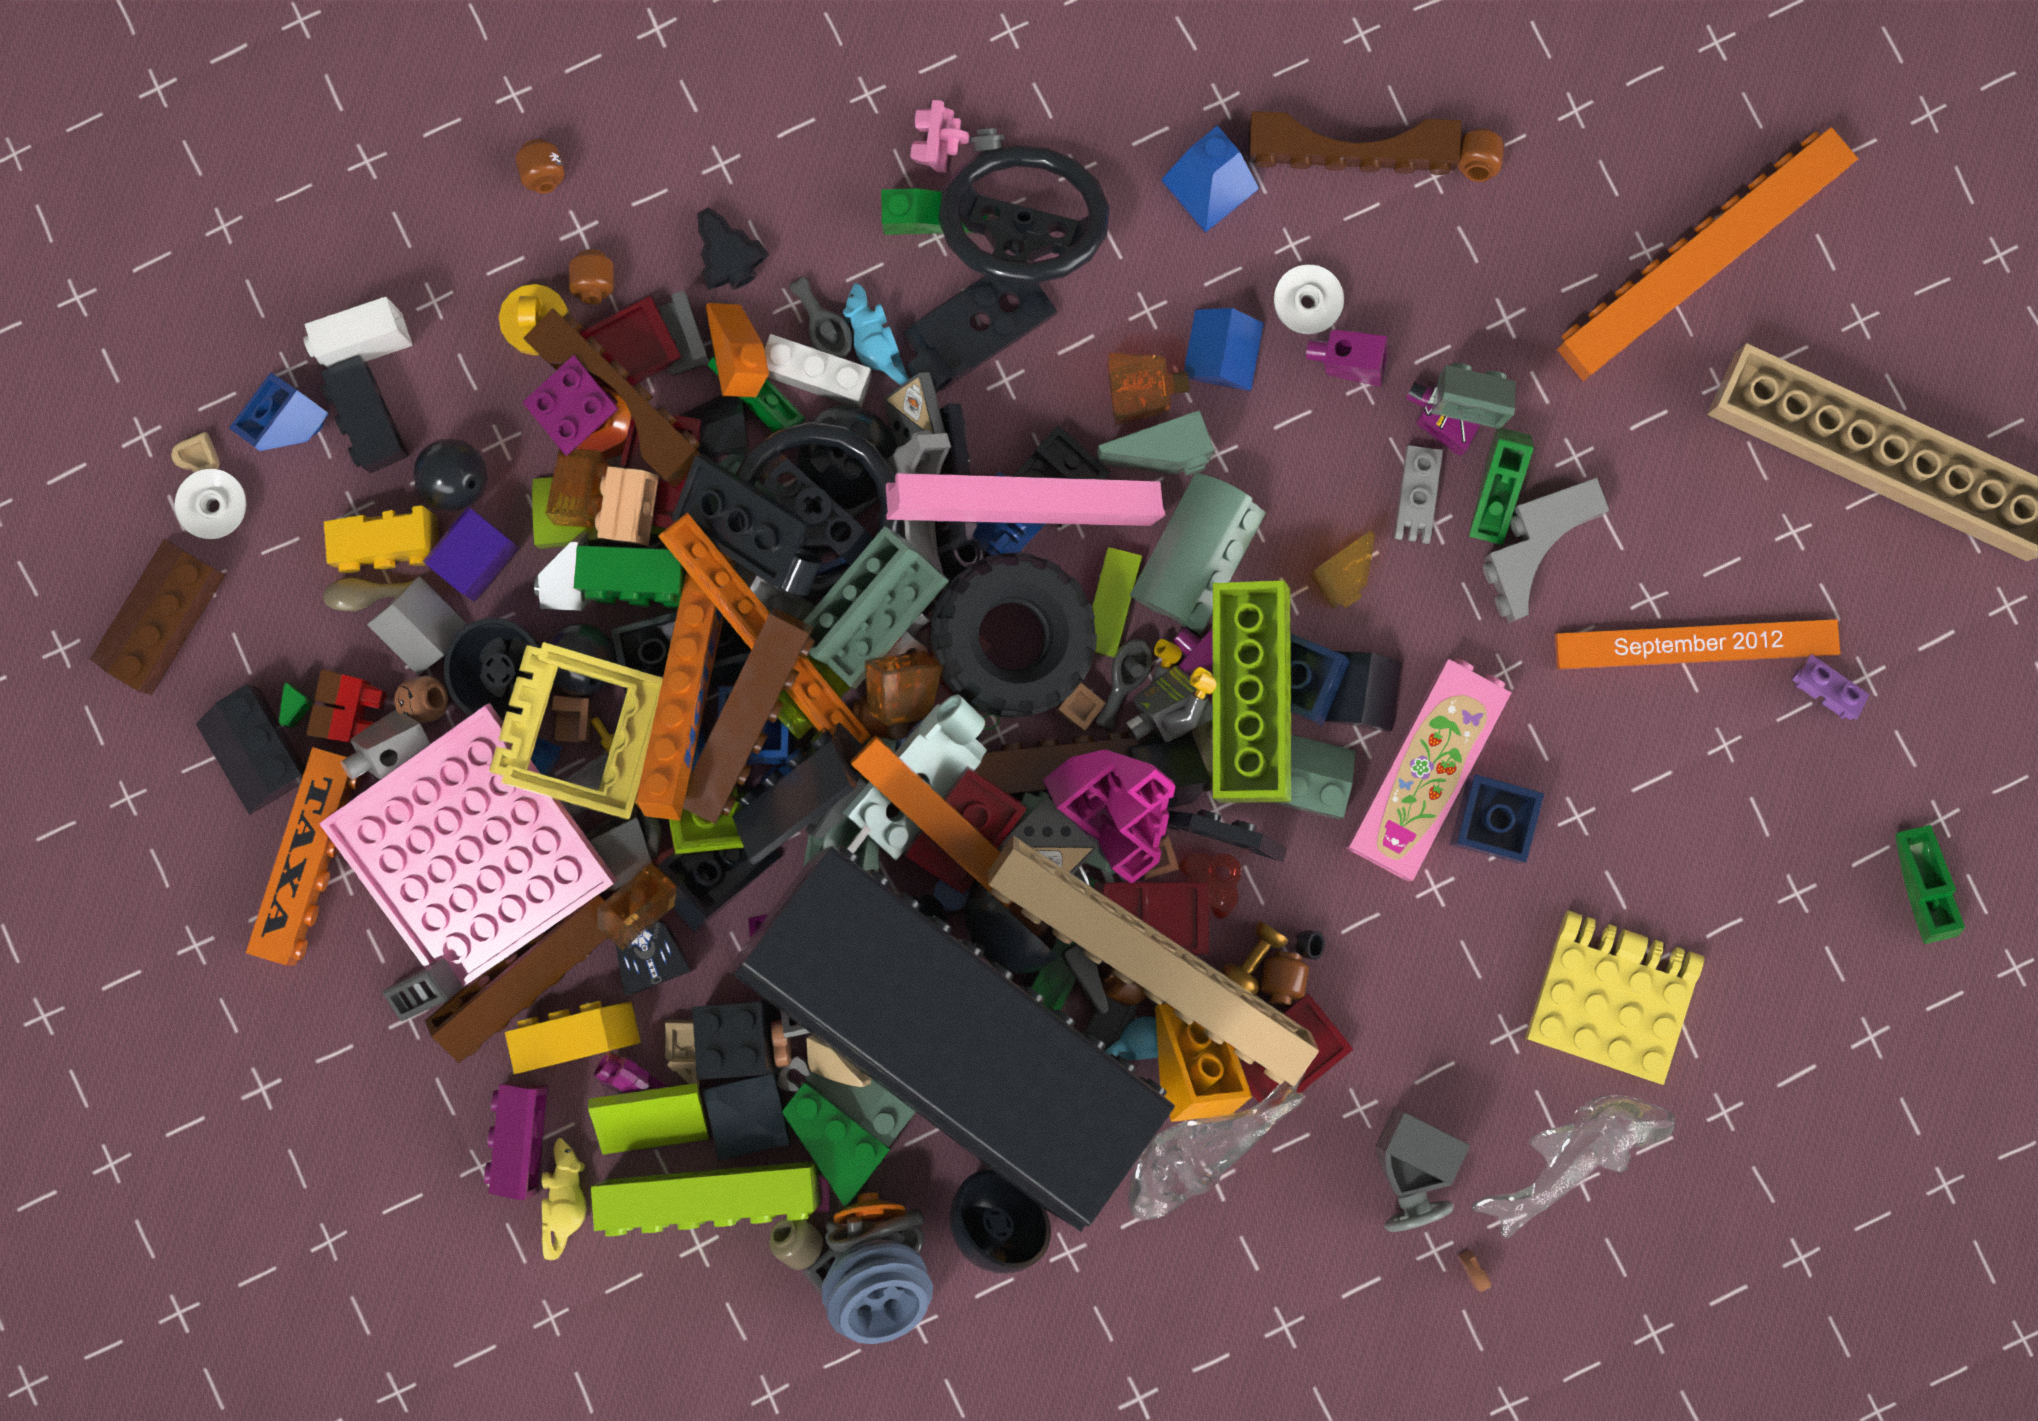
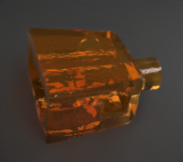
(1141, 386)
(901, 689)

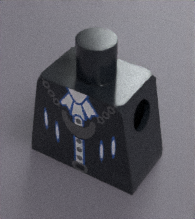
(652, 959)

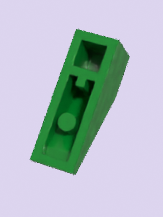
(911, 211)
(1501, 484)

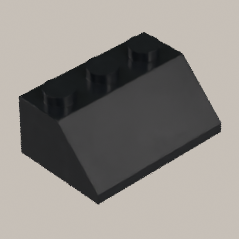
(252, 748)

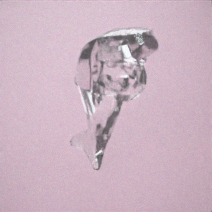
(1591, 1137)
(1196, 1153)

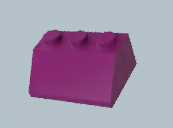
(516, 1140)

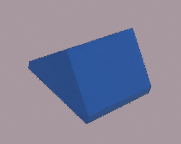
(1223, 348)

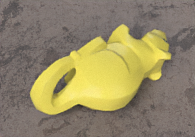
(566, 1204)

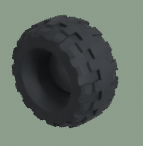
(1065, 623)

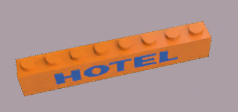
(680, 704)

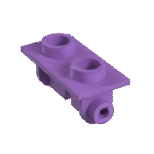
(1838, 692)

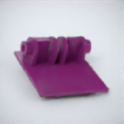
(570, 405)

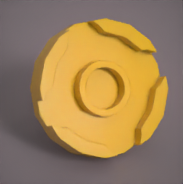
(523, 312)

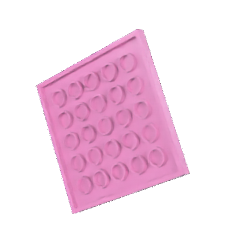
(462, 857)

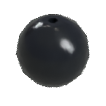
(450, 474)
(588, 641)

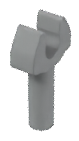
(784, 1080)

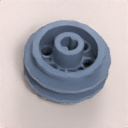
(876, 1291)

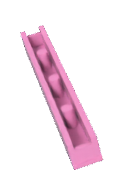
(1023, 500)

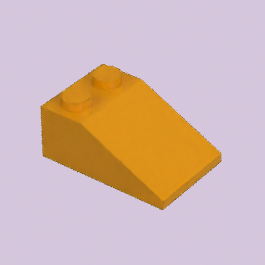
(1196, 1071)

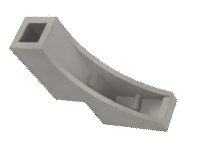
(921, 456)
(1539, 526)

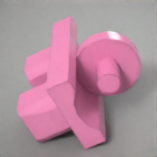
(942, 138)

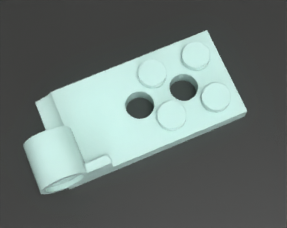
(939, 751)

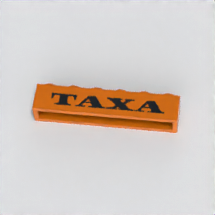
(301, 862)

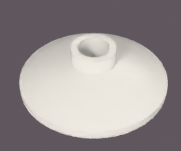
(1316, 284)
(195, 497)

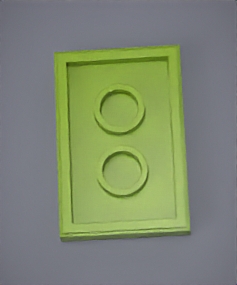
(648, 1118)

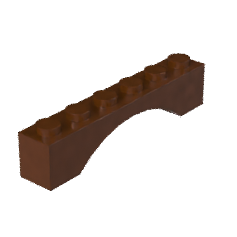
(1282, 140)
(660, 443)

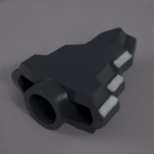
(727, 252)

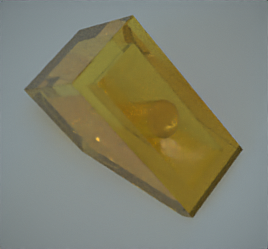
(1345, 572)

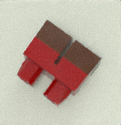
(345, 692)

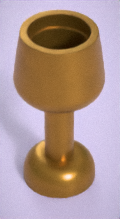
(1243, 974)

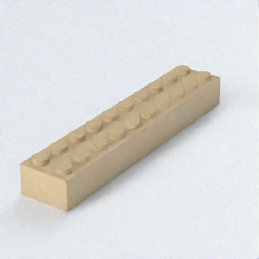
(1880, 450)
(1152, 961)

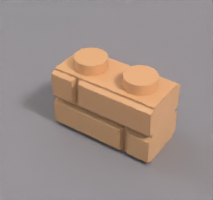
(627, 506)

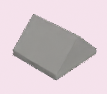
(418, 625)

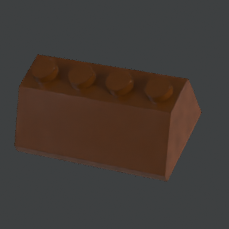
(157, 617)

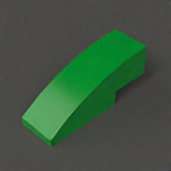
(1928, 885)

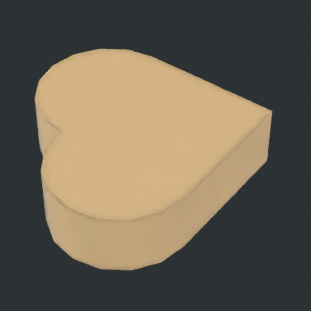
(196, 453)

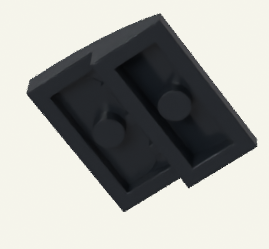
(1062, 458)

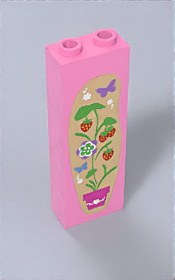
(1429, 769)

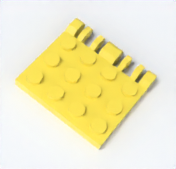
(1612, 1004)

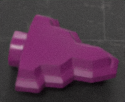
(624, 1075)

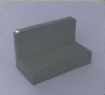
(685, 331)

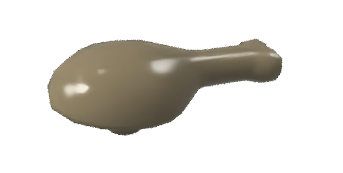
(357, 593)

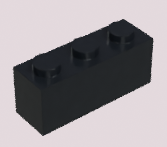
(363, 415)

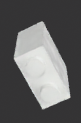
(363, 330)

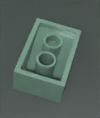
(1164, 448)
(868, 1106)

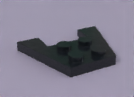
(1238, 833)

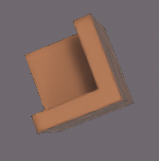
(573, 719)

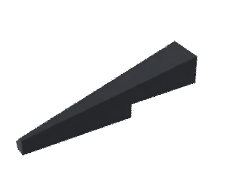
(721, 429)

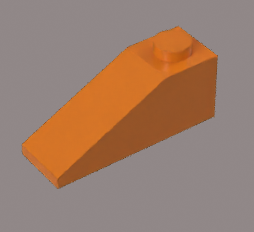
(737, 350)

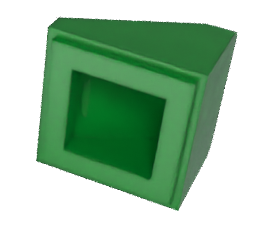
(293, 705)

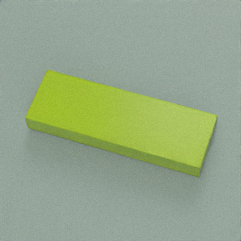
(1113, 598)

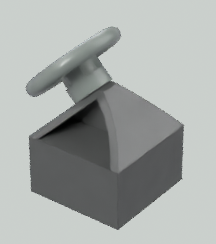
(1416, 1161)

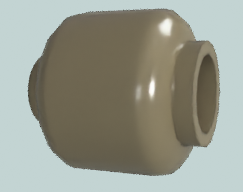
(796, 1243)

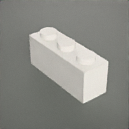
(817, 371)

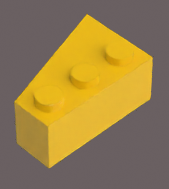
(381, 539)
(571, 1036)

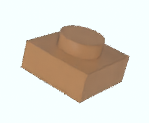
(1081, 707)

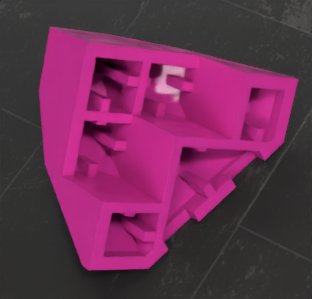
(1116, 803)

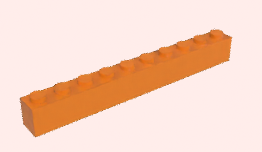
(1706, 254)

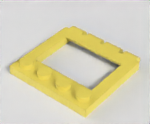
(629, 745)

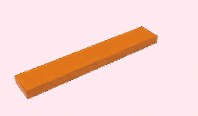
(927, 809)

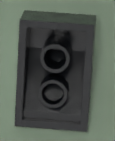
(711, 880)

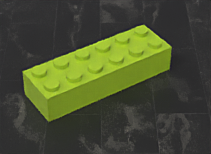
(1251, 692)
(706, 1196)

